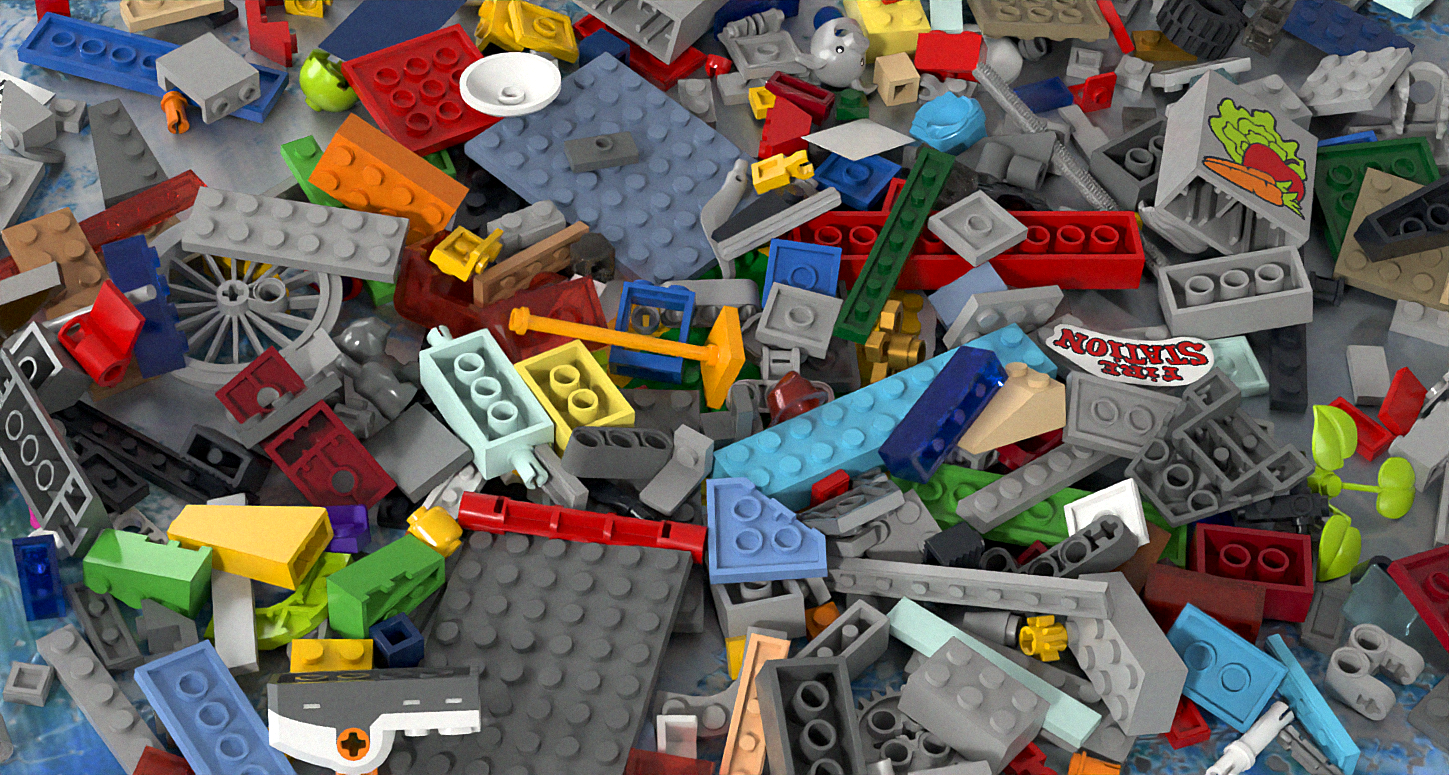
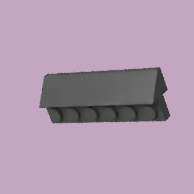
(45, 465)

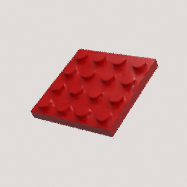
(416, 90)

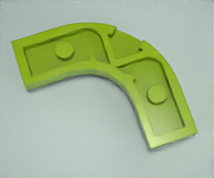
(300, 611)

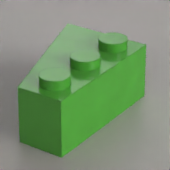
(140, 570)
(383, 586)

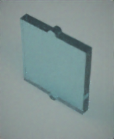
(1379, 602)

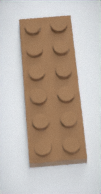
(62, 240)

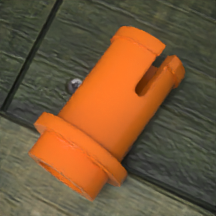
(174, 106)
(1085, 765)

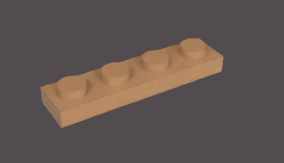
(517, 271)

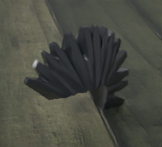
(1013, 198)

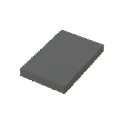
(417, 452)

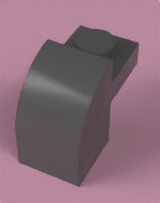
(732, 425)

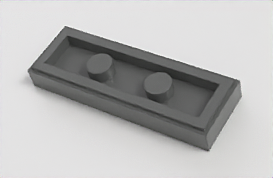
(104, 628)

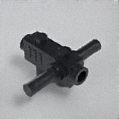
(1299, 507)

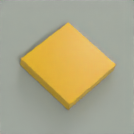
(543, 30)

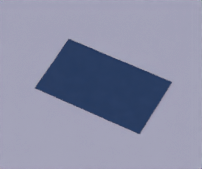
(387, 23)

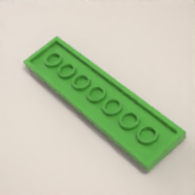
(1042, 521)

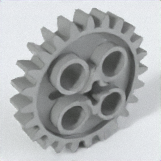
(894, 735)

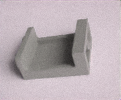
(209, 76)

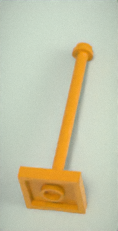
(719, 356)

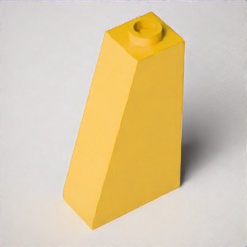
(256, 541)

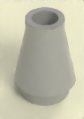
(996, 626)

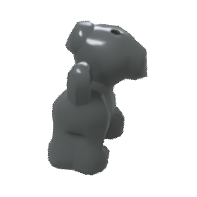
(374, 373)

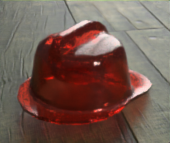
(792, 398)

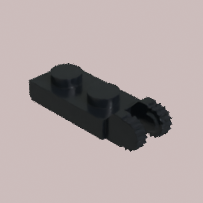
(109, 477)

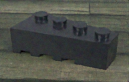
(1408, 225)

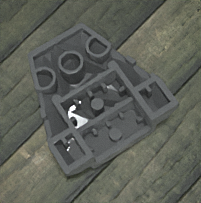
(1212, 456)

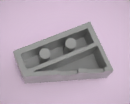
(306, 361)

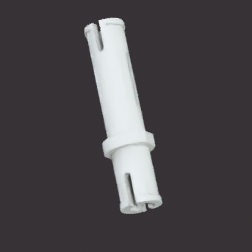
(1241, 753)

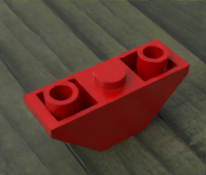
(784, 129)

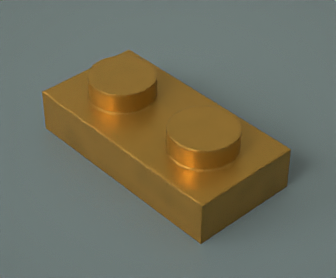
(1155, 46)

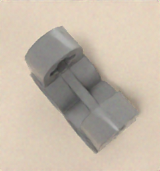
(1363, 656)

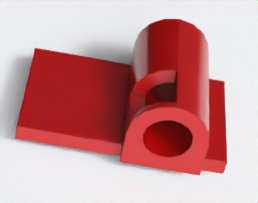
(105, 336)

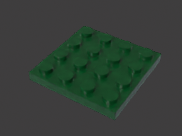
(1342, 171)

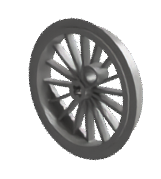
(240, 304)

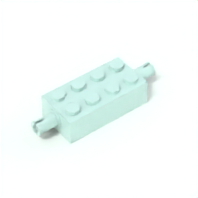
(486, 403)

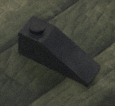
(761, 209)

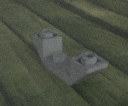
(164, 633)

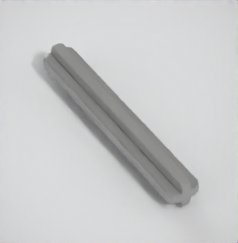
(779, 224)

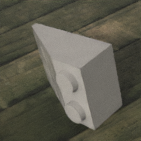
(758, 604)

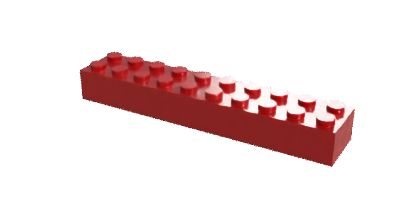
(1059, 250)

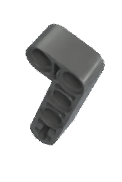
(1103, 543)

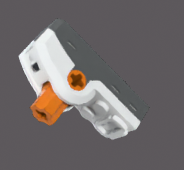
(318, 710)

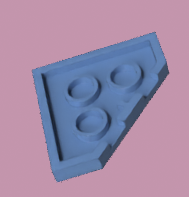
(758, 537)

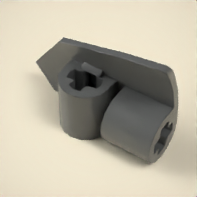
(1011, 159)

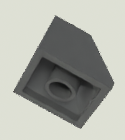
(50, 368)

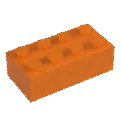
(385, 178)

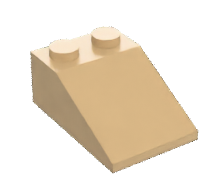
(1021, 409)

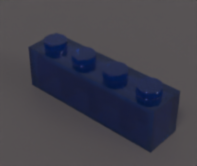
(158, 344)
(943, 414)

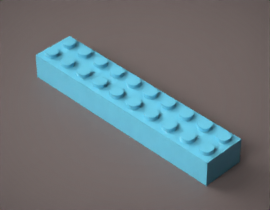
(852, 428)

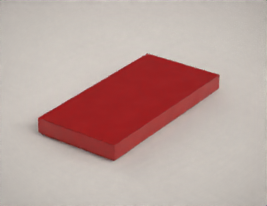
(643, 62)

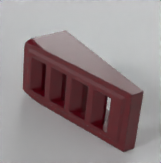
(806, 96)

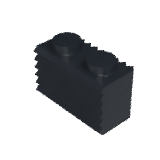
(225, 458)
(954, 548)

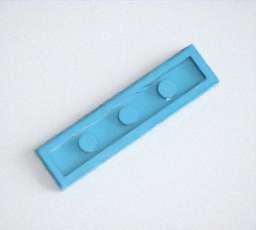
(1312, 709)

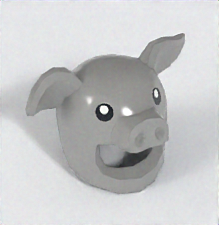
(839, 59)

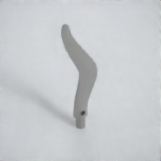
(721, 206)

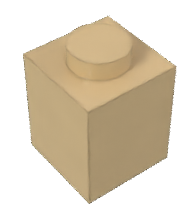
(896, 79)

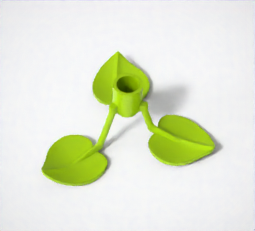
(1333, 441)

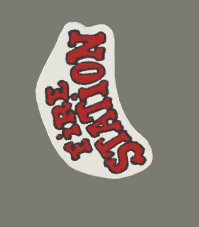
(1134, 361)

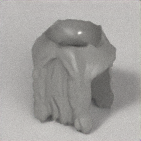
(1435, 109)

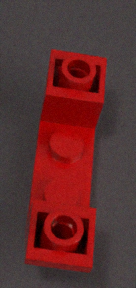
(270, 38)

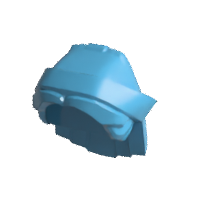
(950, 123)

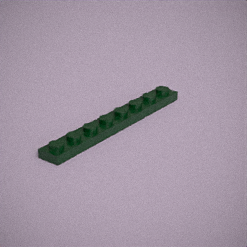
(894, 246)

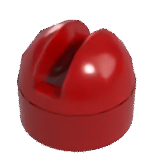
(717, 65)

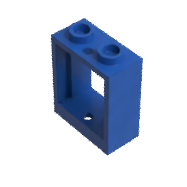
(648, 365)

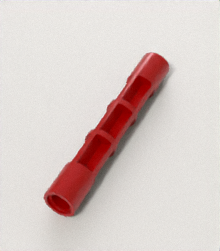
(503, 515)

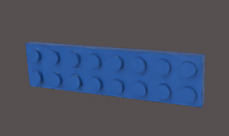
(124, 60)

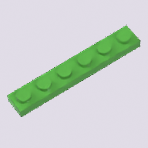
(302, 157)

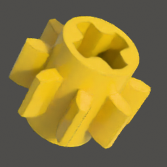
(1043, 638)

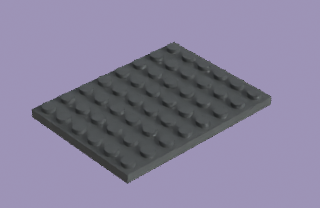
(562, 651)

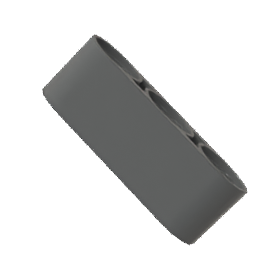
(616, 452)

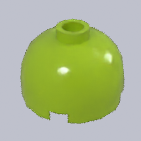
(325, 84)

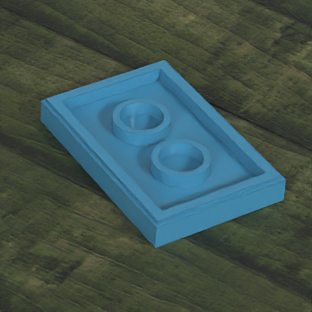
(1224, 669)

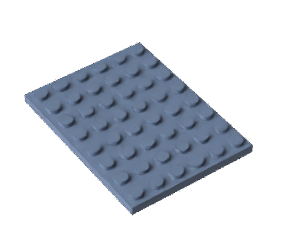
(641, 208)

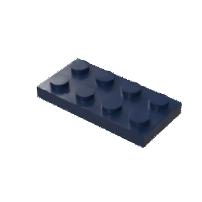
(1339, 29)

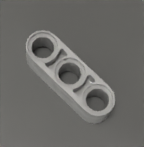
(710, 299)

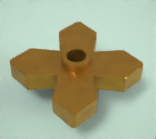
(890, 347)

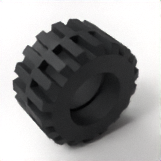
(1201, 26)

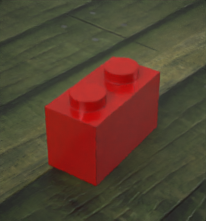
(950, 54)

